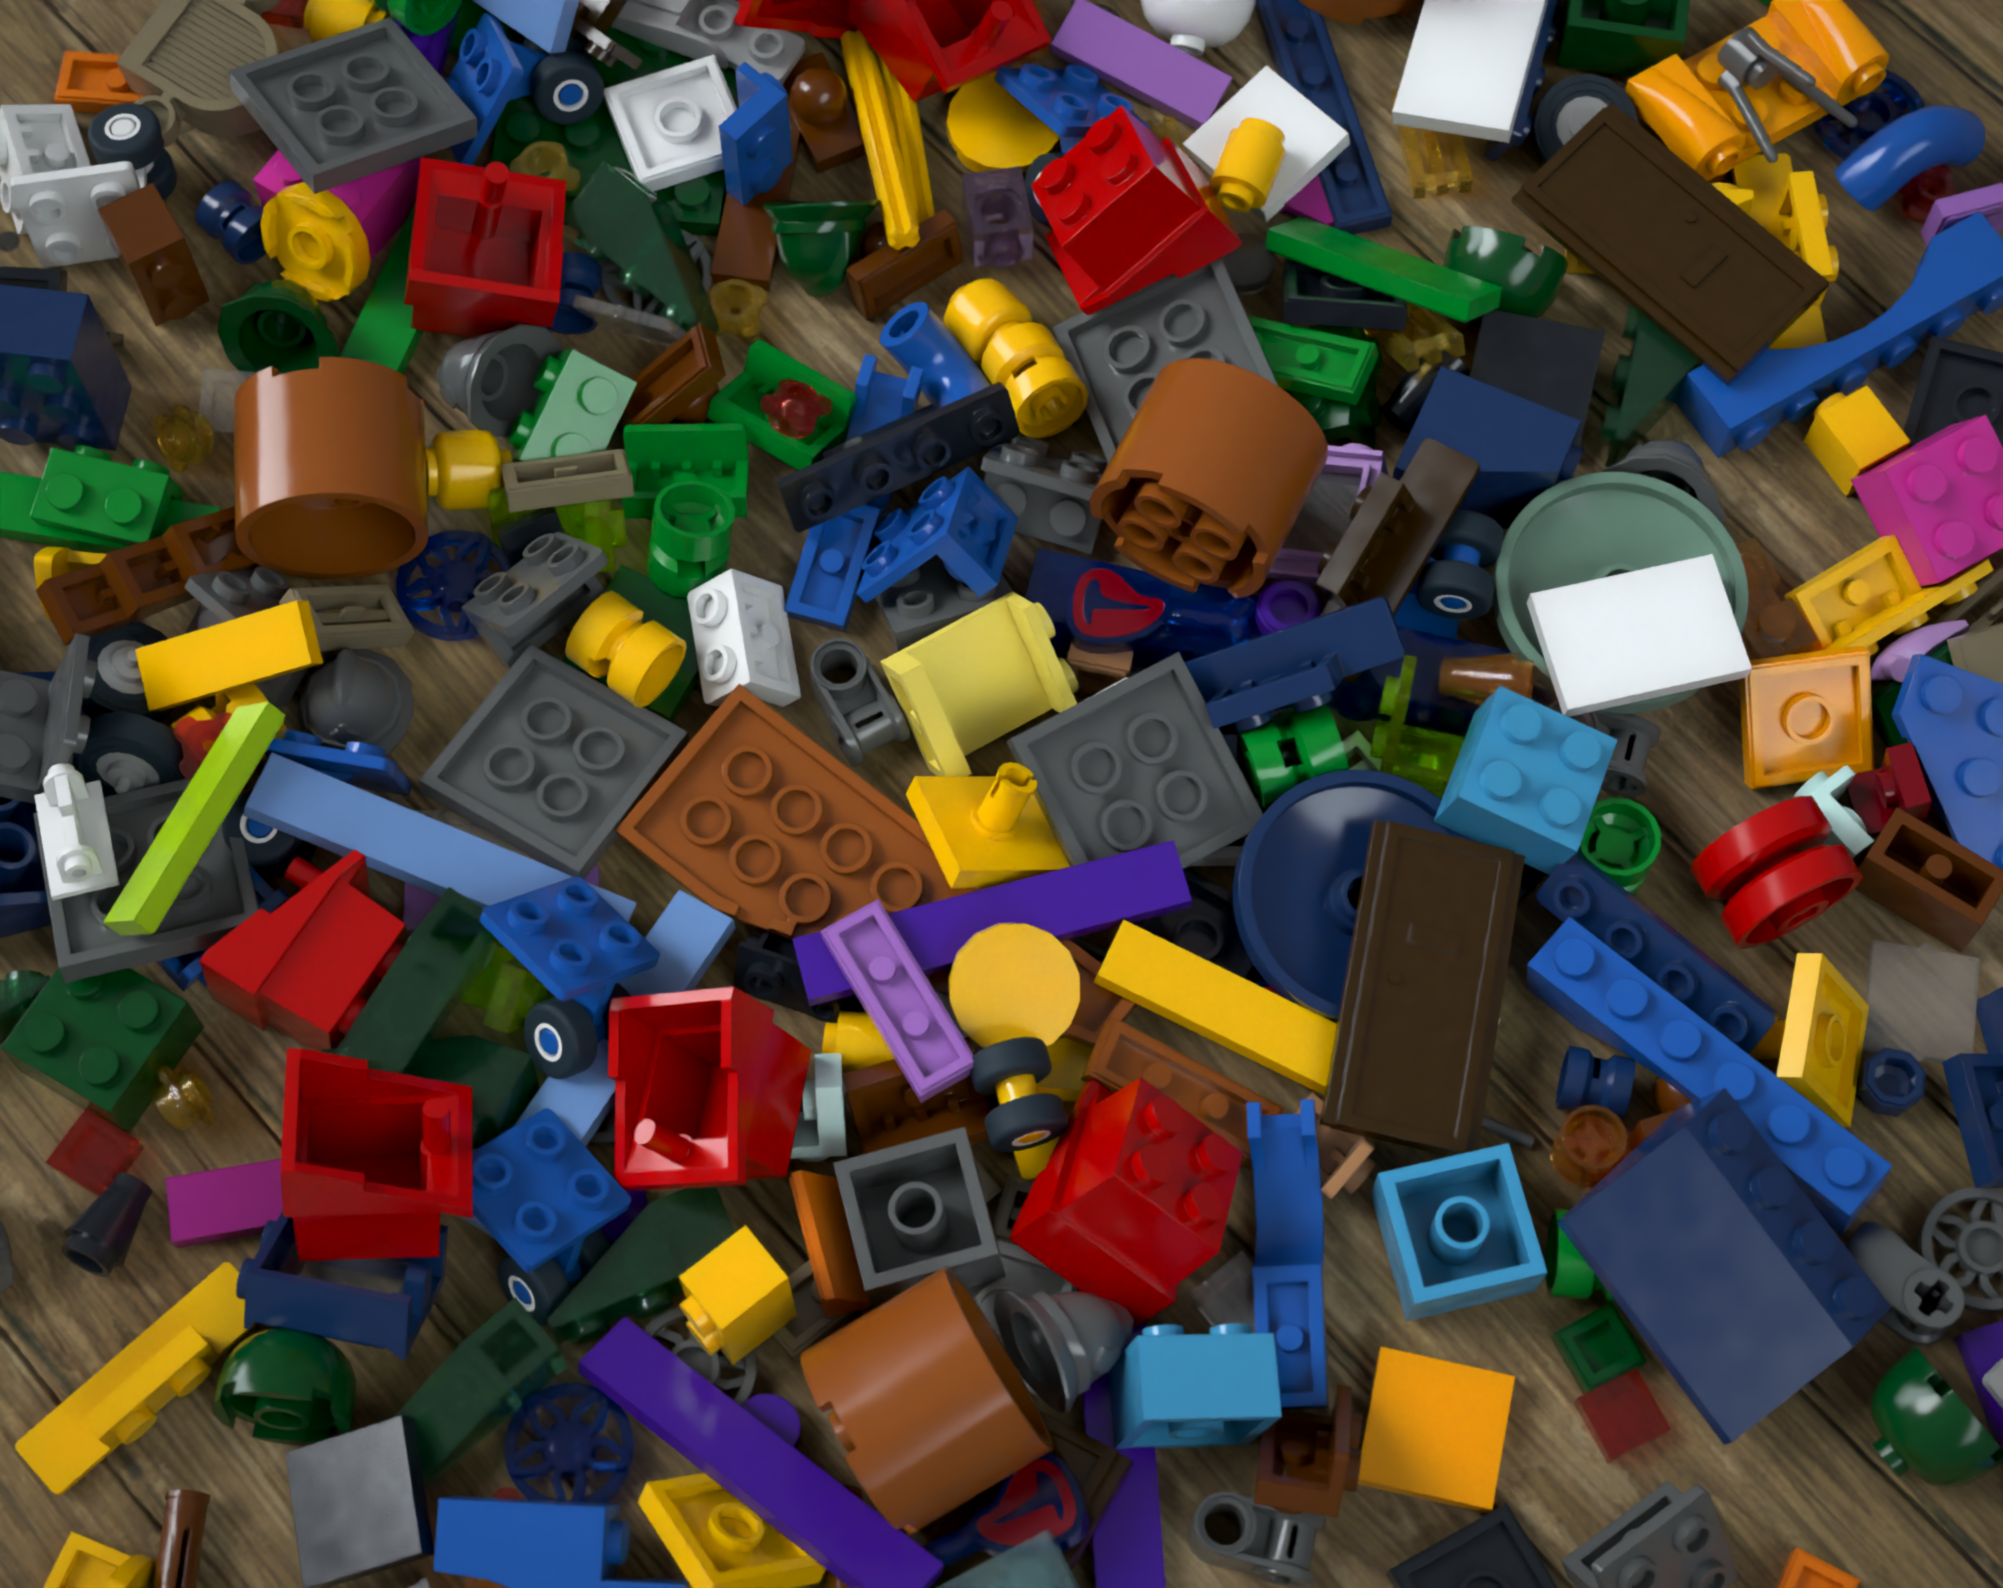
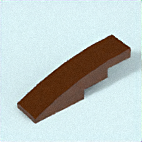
(142, 577)

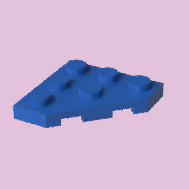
(1959, 745)

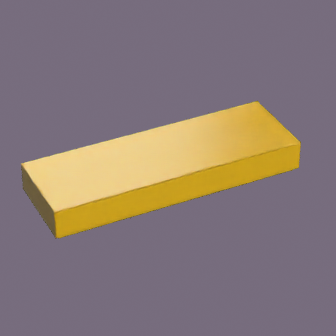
(229, 655)

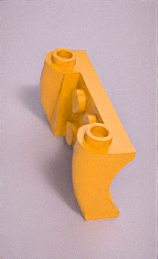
(1701, 118)

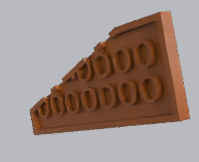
(798, 840)

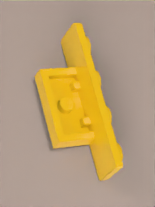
(1797, 216)
(1875, 596)
(139, 1381)

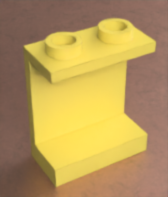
(979, 680)

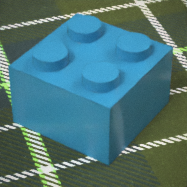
(1526, 780)
(1457, 1232)
(1194, 1388)

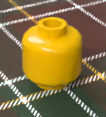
(981, 313)
(464, 468)

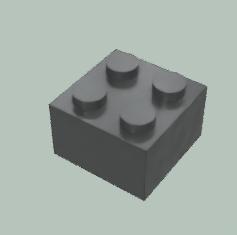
(917, 1213)

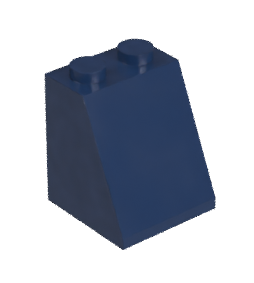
(1514, 441)

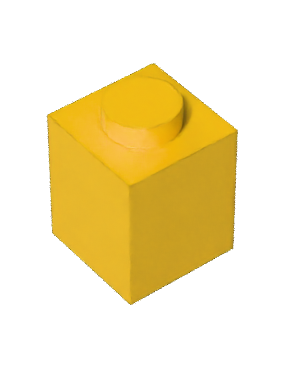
(1853, 436)

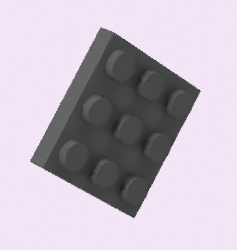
(352, 104)
(1133, 339)
(553, 762)
(1138, 771)
(207, 908)

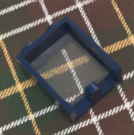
(342, 1300)

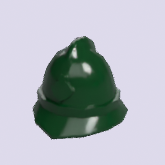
(818, 239)
(275, 327)

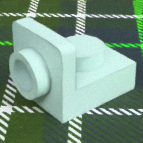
(1846, 824)
(823, 1123)

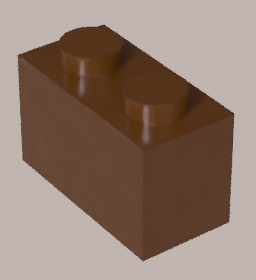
(154, 254)
(1930, 880)

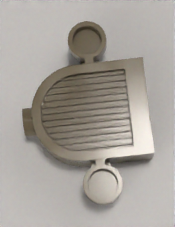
(185, 61)

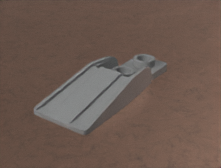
(707, 29)

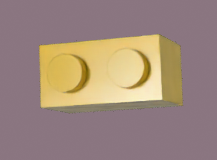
(736, 1297)

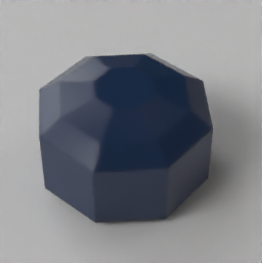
(1891, 1082)

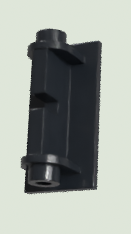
(771, 973)

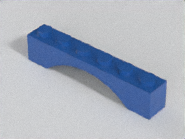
(1952, 281)
(1638, 1017)

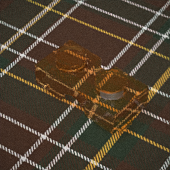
(1770, 625)

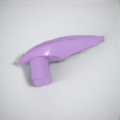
(1896, 657)

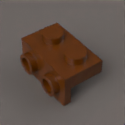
(891, 1114)
(1310, 1459)

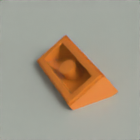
(828, 1242)

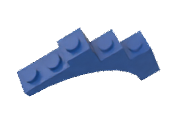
(536, 1543)

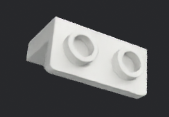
(36, 141)
(743, 639)

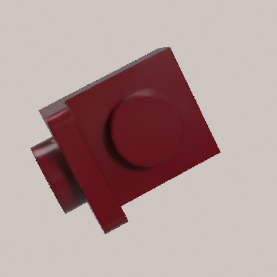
(1896, 784)

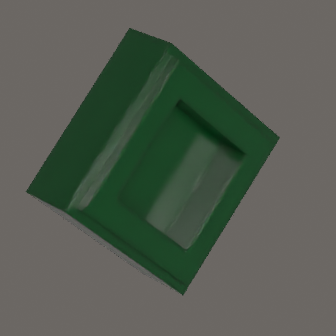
(1598, 1348)

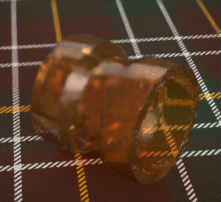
(1592, 1132)

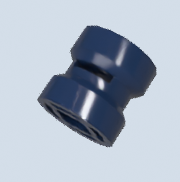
(230, 216)
(581, 277)
(1595, 1081)

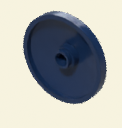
(1304, 877)

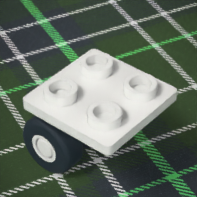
(63, 204)

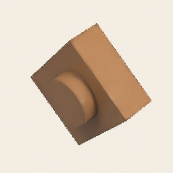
(1342, 1155)

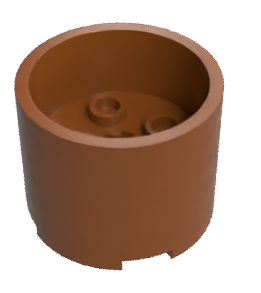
(330, 470)
(1210, 476)
(925, 1402)

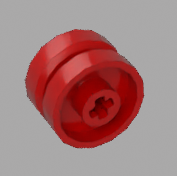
(1775, 872)

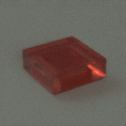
(94, 1153)
(1622, 1415)

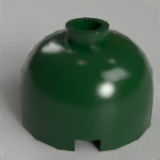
(1500, 258)
(288, 1386)
(1929, 1426)

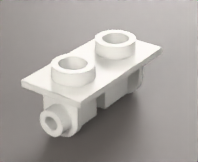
(75, 834)

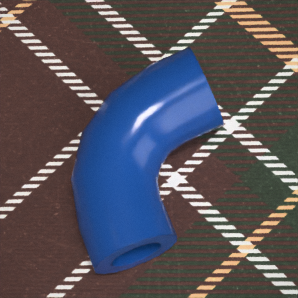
(1909, 148)
(922, 340)

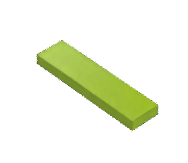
(195, 820)

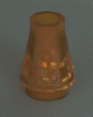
(1479, 676)

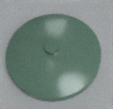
(1599, 530)

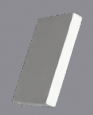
(1469, 66)
(1638, 635)

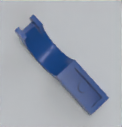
(836, 549)
(1290, 1250)

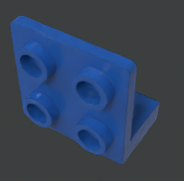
(952, 519)

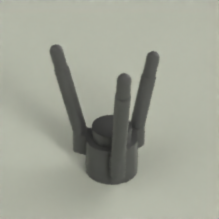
(1755, 63)

